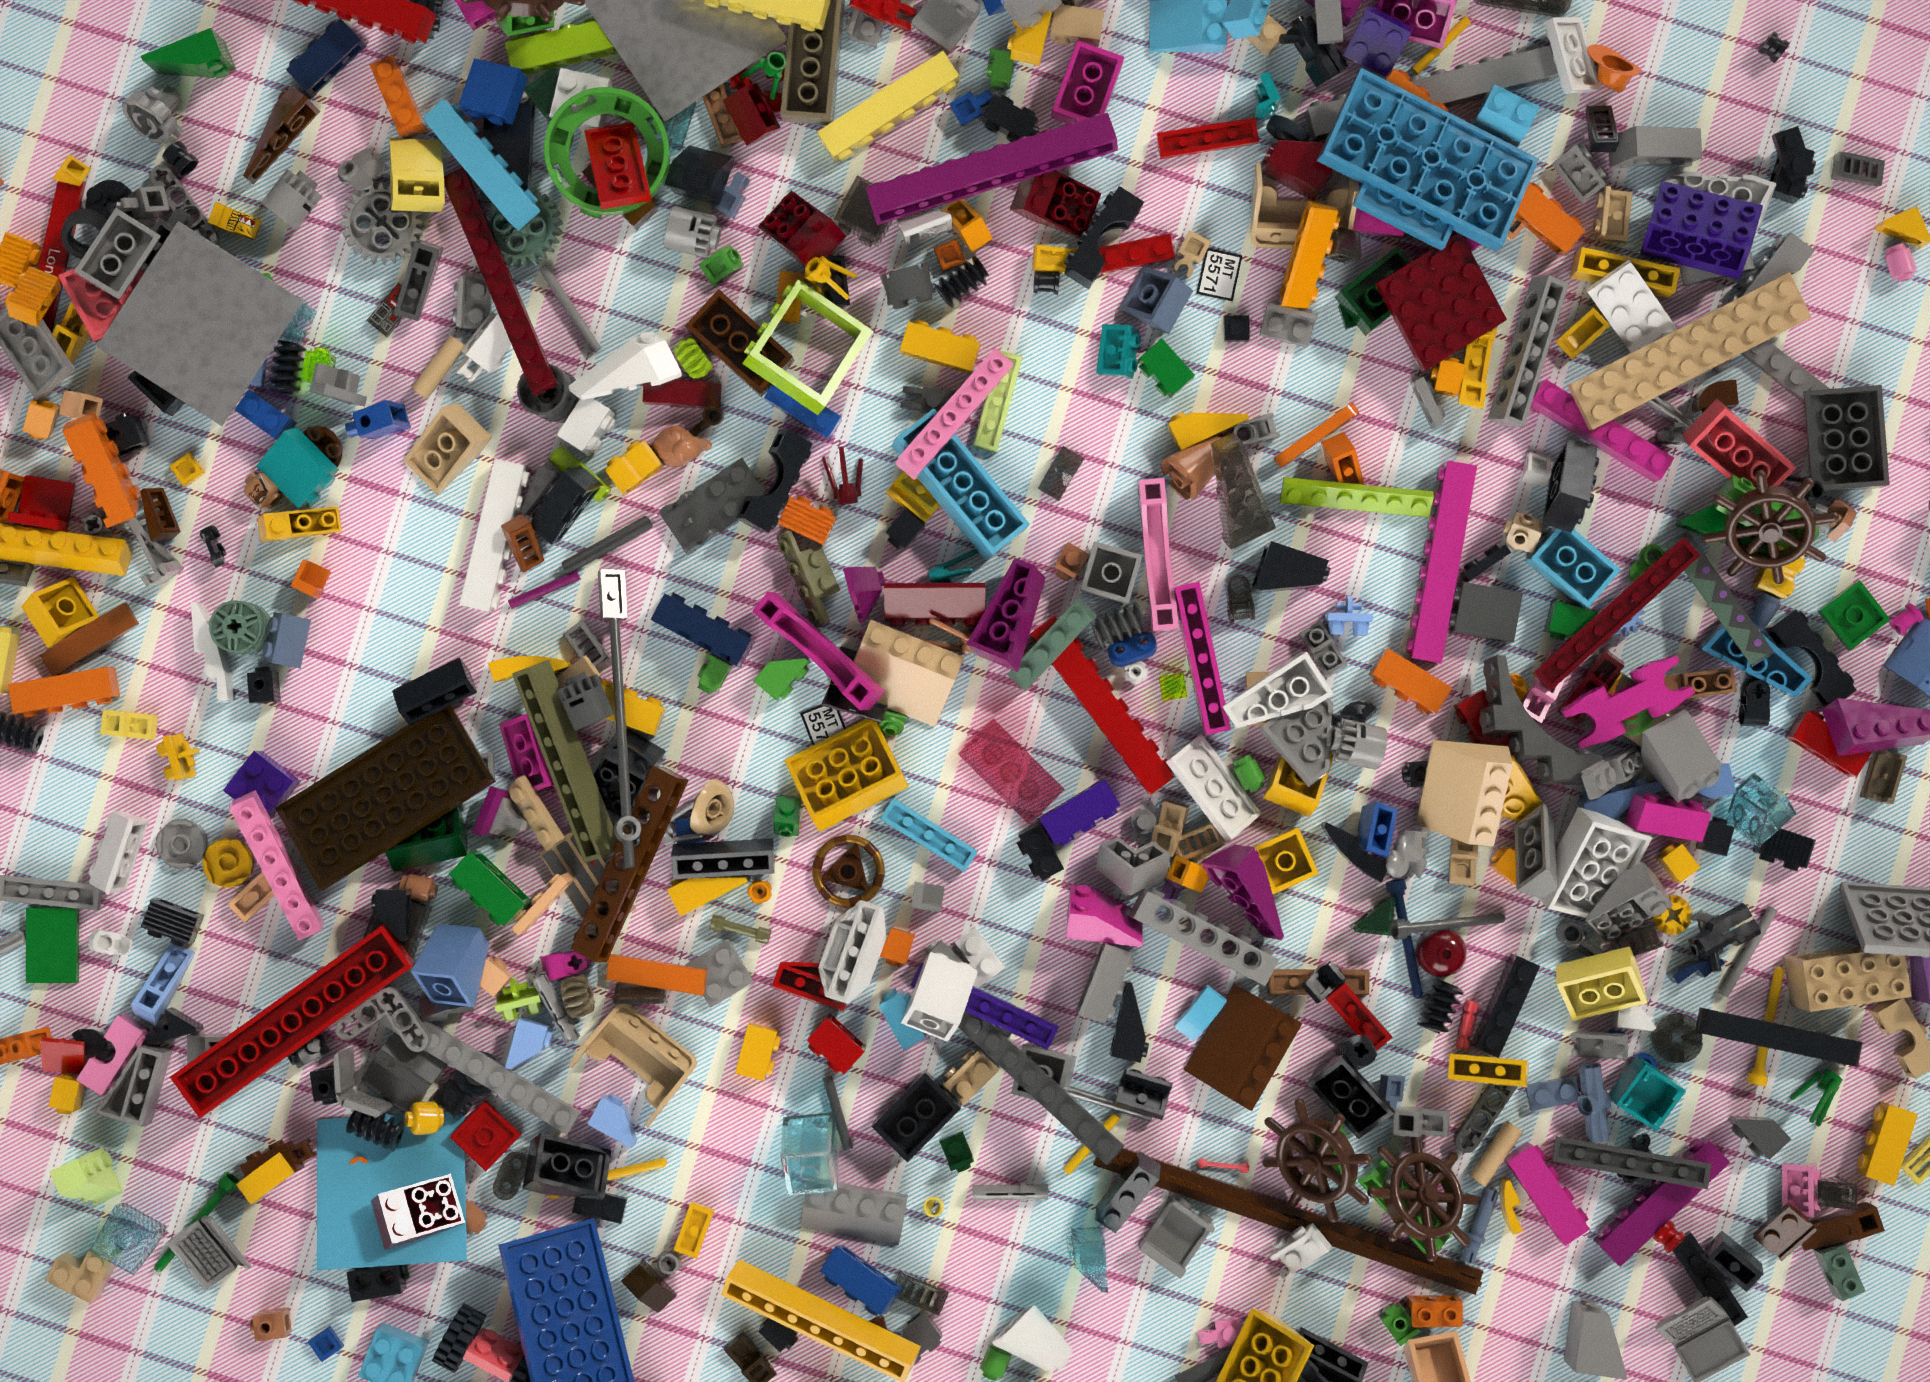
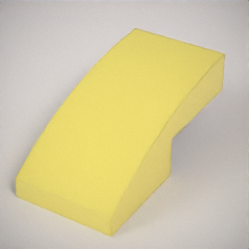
(129, 724)

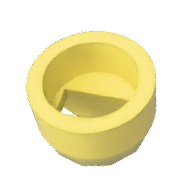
(929, 1204)

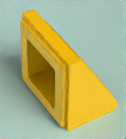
(72, 171)

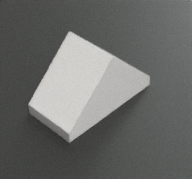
(1632, 1018)

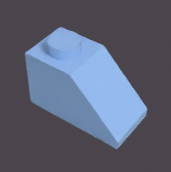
(528, 1040)
(614, 1120)

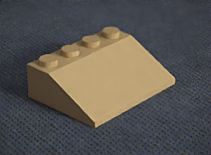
(909, 670)
(1464, 790)

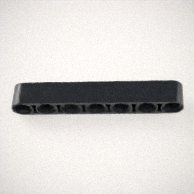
(1778, 1037)

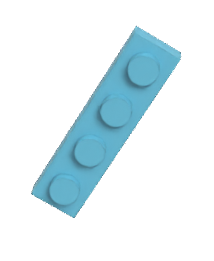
(929, 834)

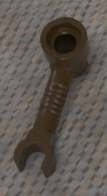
(707, 420)

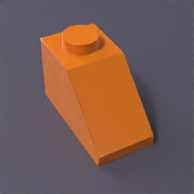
(1342, 459)

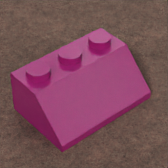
(1427, 17)
(525, 752)

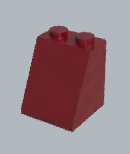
(1297, 167)

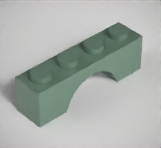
(1052, 643)

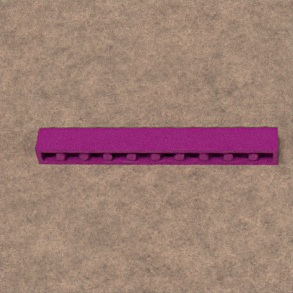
(992, 168)

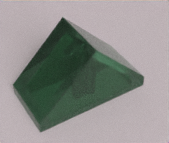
(542, 92)
(1377, 919)

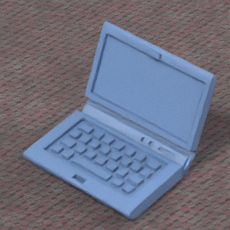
(1912, 658)

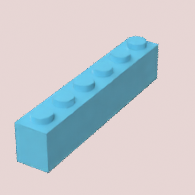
(481, 164)

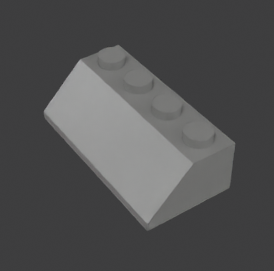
(856, 1213)

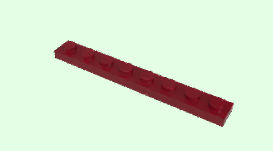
(1616, 613)

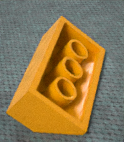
(1308, 255)

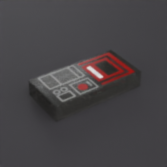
(383, 317)

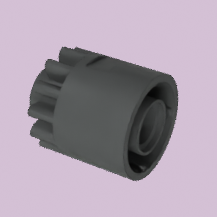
(585, 700)

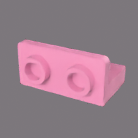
(1800, 1187)

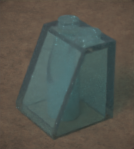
(809, 1153)

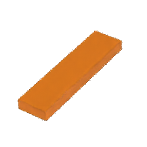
(657, 974)

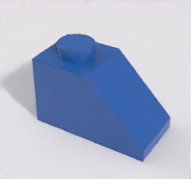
(1377, 827)

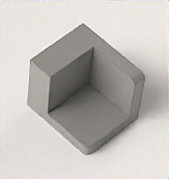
(927, 896)

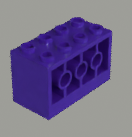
(1701, 230)

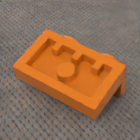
(1435, 1310)

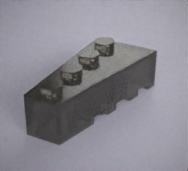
(1241, 501)

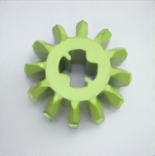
(692, 357)

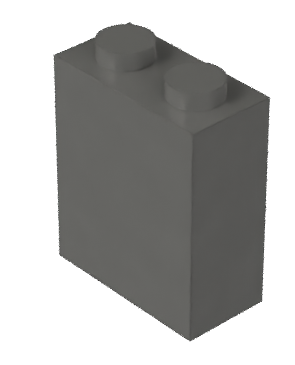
(1485, 612)

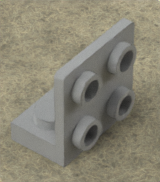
(946, 20)

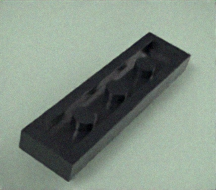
(1707, 1278)

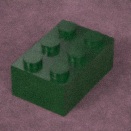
(1361, 296)

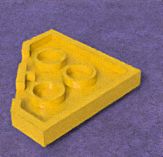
(1520, 795)

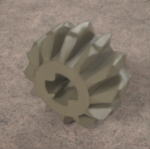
(577, 996)

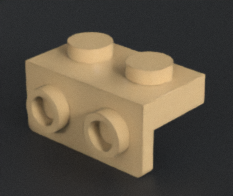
(1613, 215)

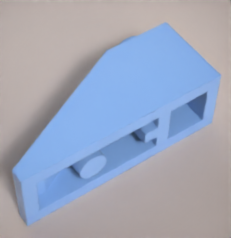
(162, 984)

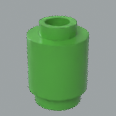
(1249, 773)
(995, 1362)

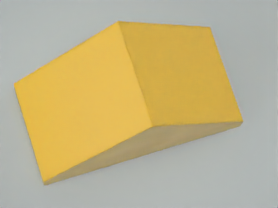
(1906, 227)

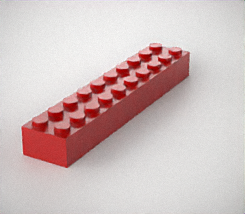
(292, 1021)

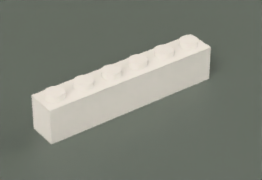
(490, 545)

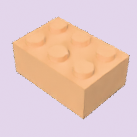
(1436, 1359)

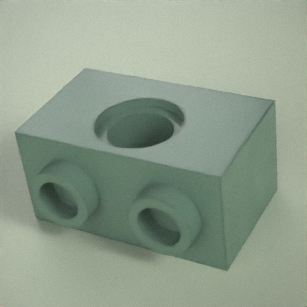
(1839, 1271)

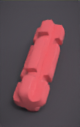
(1467, 1024)

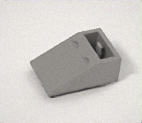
(1629, 902)

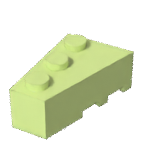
(88, 1178)

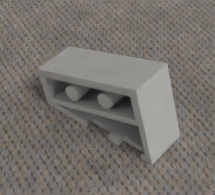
(1657, 147)
(138, 1087)

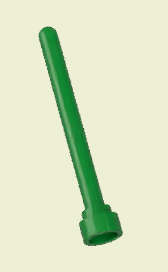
(226, 1185)

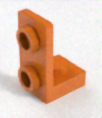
(22, 1045)

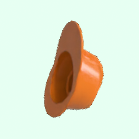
(1613, 69)

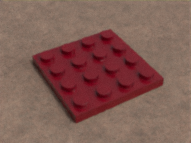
(1441, 302)

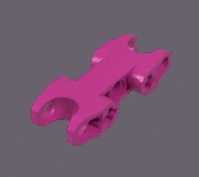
(1609, 710)

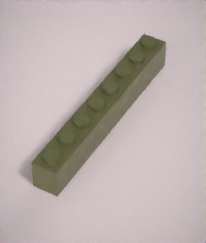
(566, 761)

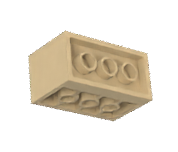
(1844, 978)

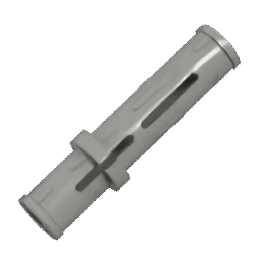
(555, 1008)
(1010, 1192)

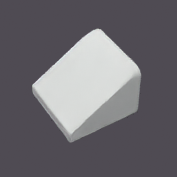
(1537, 469)

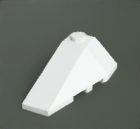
(1744, 188)
(634, 363)

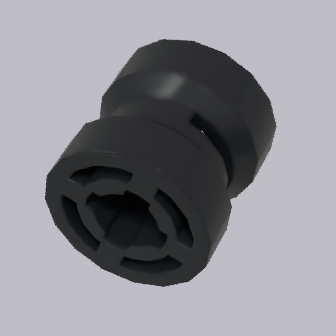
(179, 157)

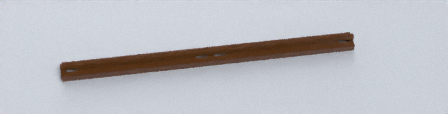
(1337, 1234)

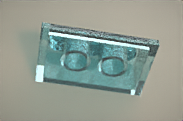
(1088, 1252)

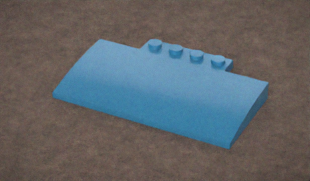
(1425, 165)

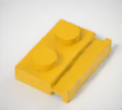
(913, 497)

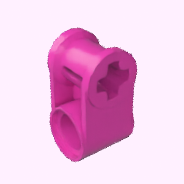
(561, 964)

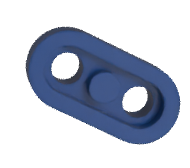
(1132, 649)

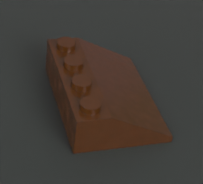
(1243, 1047)

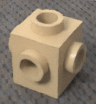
(1523, 532)

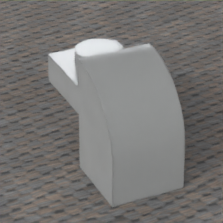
(1421, 1121)

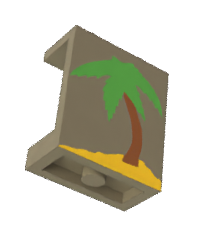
(1639, 722)

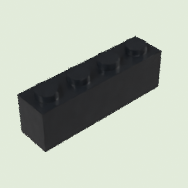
(723, 858)
(1505, 1005)

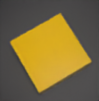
(187, 469)

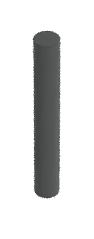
(838, 1113)

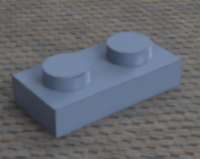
(1552, 1092)

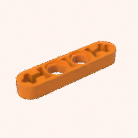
(1316, 435)

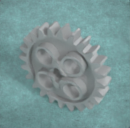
(366, 239)

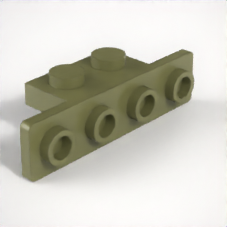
(811, 575)

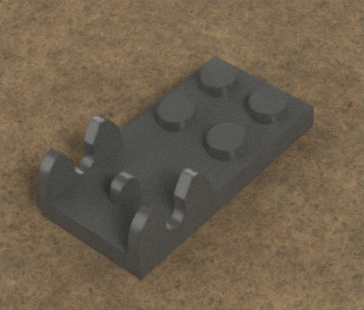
(711, 506)

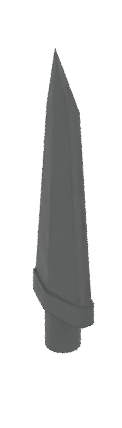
(1204, 1370)

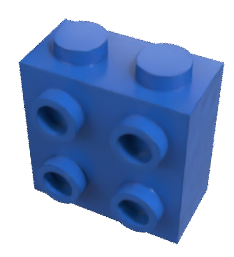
(493, 92)

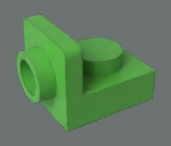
(721, 264)

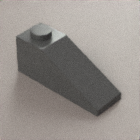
(418, 279)

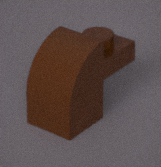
(1724, 391)

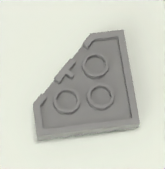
(1303, 740)

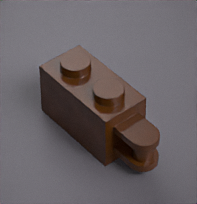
(287, 1150)

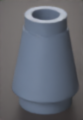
(1764, 610)

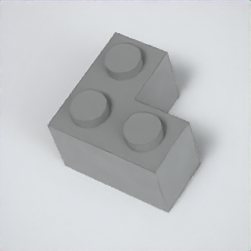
(1132, 868)

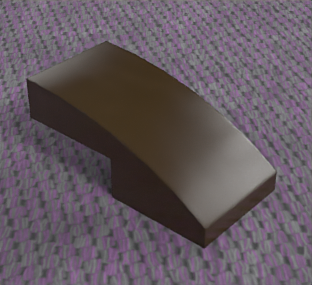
(749, 1359)

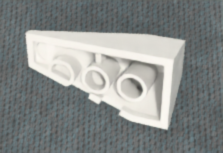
(1285, 690)

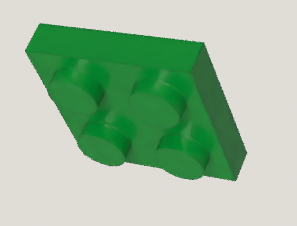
(1853, 615)

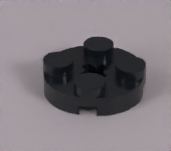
(103, 192)

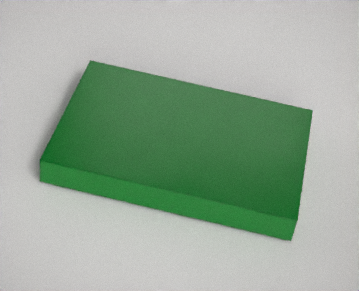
(52, 945)

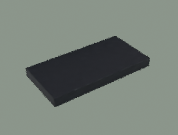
(513, 144)

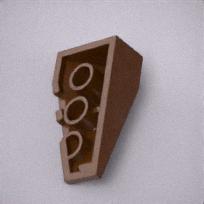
(287, 121)

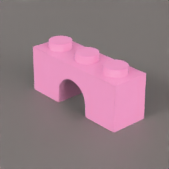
(126, 1037)

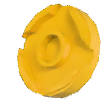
(228, 862)

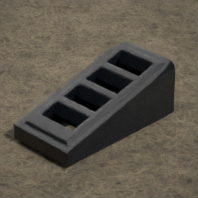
(1601, 144)

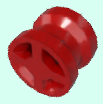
(1669, 1236)

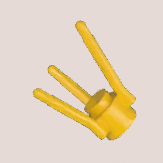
(819, 271)

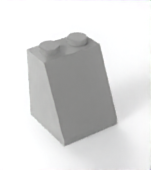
(1679, 756)
(1592, 1342)

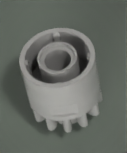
(292, 198)
(691, 232)
(1358, 744)

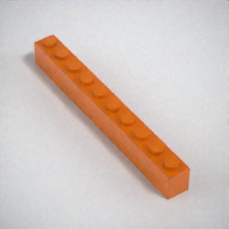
(1536, 211)

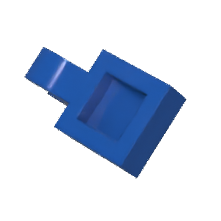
(968, 107)

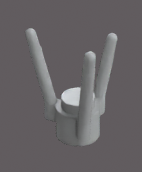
(668, 836)

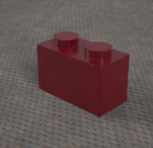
(751, 114)

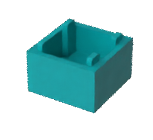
(1646, 1093)

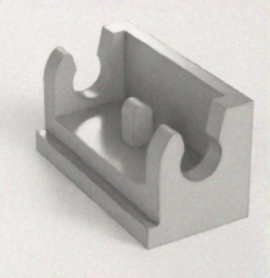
(1600, 1045)

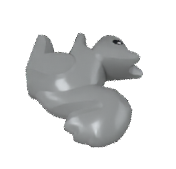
(1407, 855)

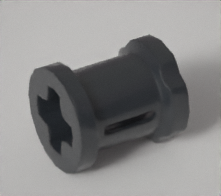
(1046, 283)

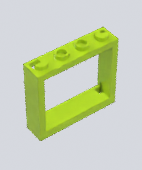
(784, 380)

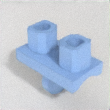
(1359, 620)

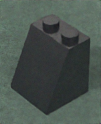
(1288, 569)

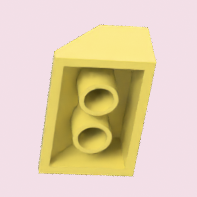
(1600, 983)

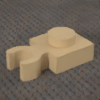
(1192, 251)

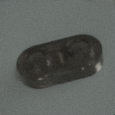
(510, 1174)

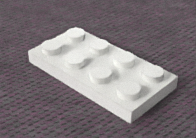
(1631, 307)
(1213, 788)

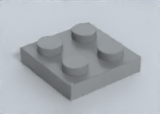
(725, 972)

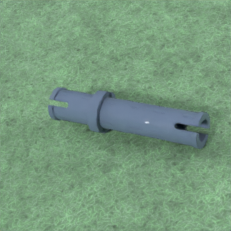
(1479, 1225)

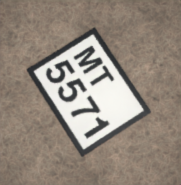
(1219, 274)
(822, 723)

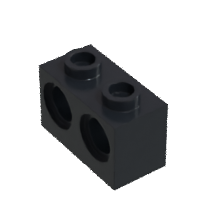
(378, 1285)

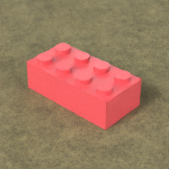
(1735, 446)

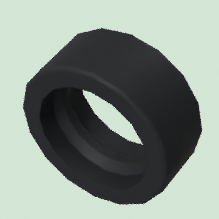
(78, 217)

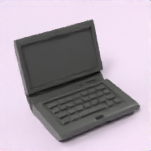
(402, 1073)

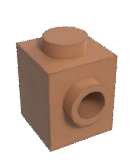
(271, 1324)

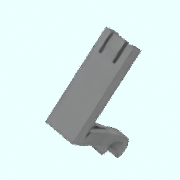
(160, 559)

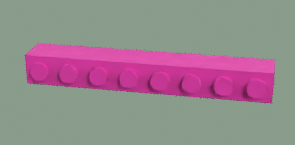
(1442, 562)

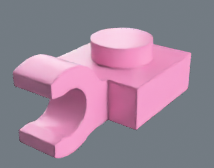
(1224, 1332)

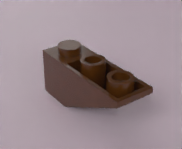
(1845, 1226)

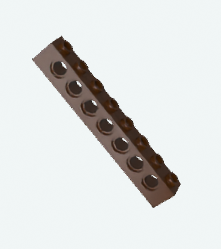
(630, 879)

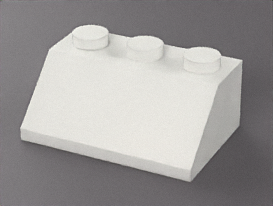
(118, 852)

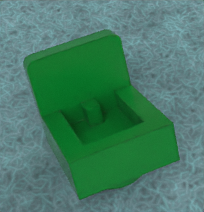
(787, 816)

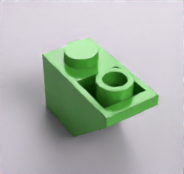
(779, 675)

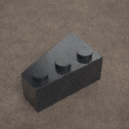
(1330, 1362)

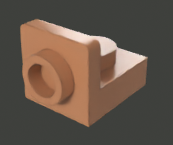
(1845, 520)
(1070, 562)

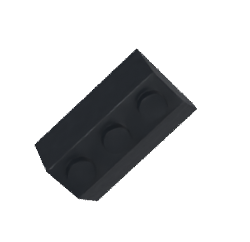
(1350, 1094)

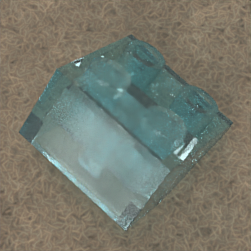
(1758, 810)

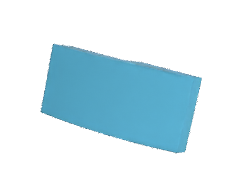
(1200, 1013)

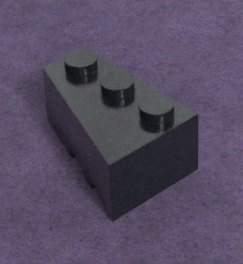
(565, 503)

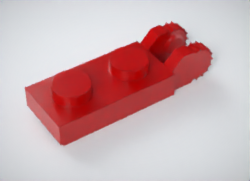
(885, 11)

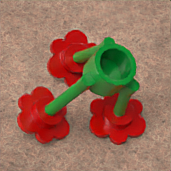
(774, 68)

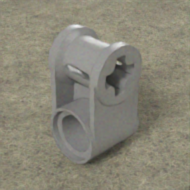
(1259, 429)

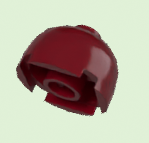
(1441, 952)

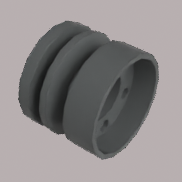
(543, 404)

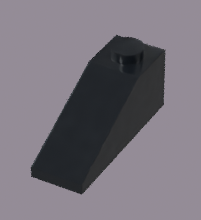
(1129, 1033)

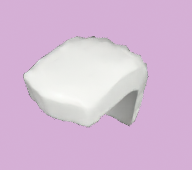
(109, 942)

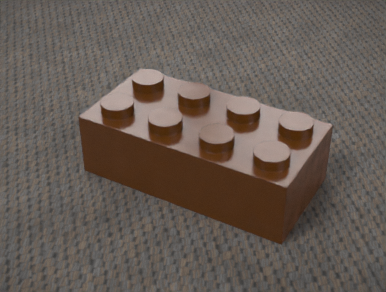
(727, 333)

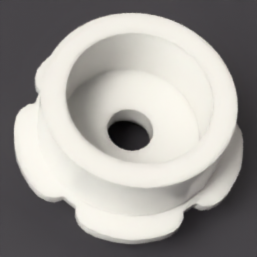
(1135, 678)

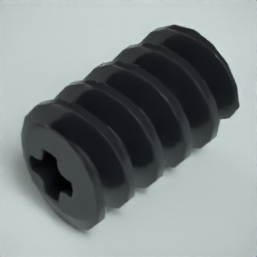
(962, 281)
(287, 367)
(19, 736)
(1441, 1007)
(1358, 1051)
(376, 1129)

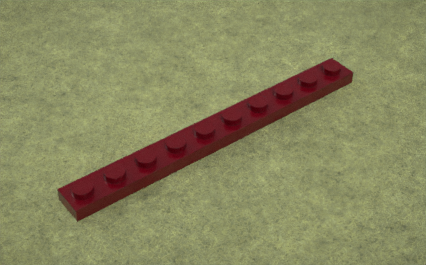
(499, 281)

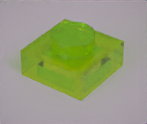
(1172, 687)

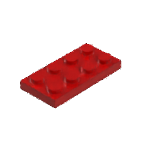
(617, 165)

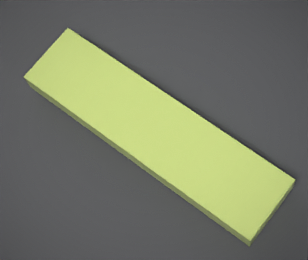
(996, 408)

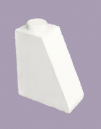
(1034, 1340)

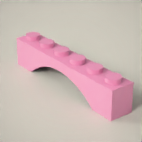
(1157, 554)

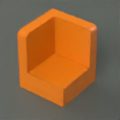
(310, 578)

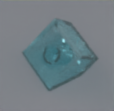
(128, 1237)

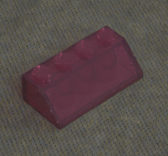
(1011, 771)

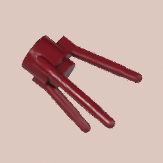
(847, 493)

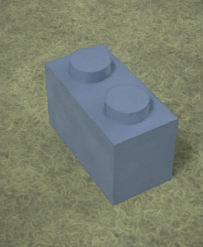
(286, 640)

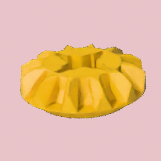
(1671, 926)

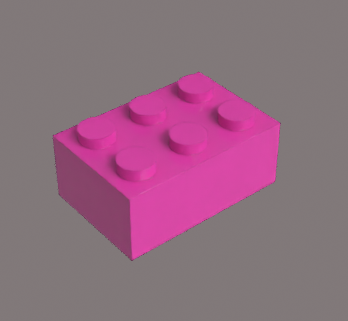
(1087, 83)

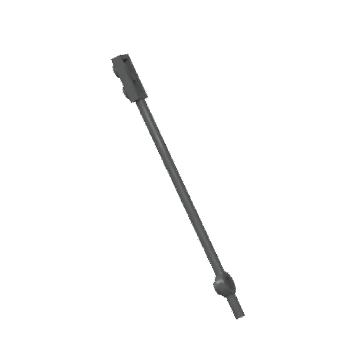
(614, 608)

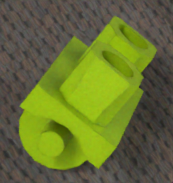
(517, 996)

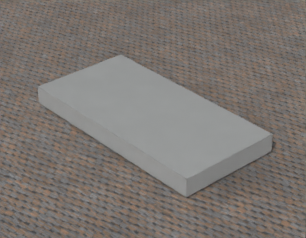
(34, 354)

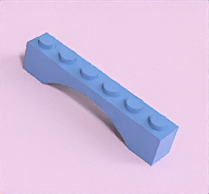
(1619, 799)

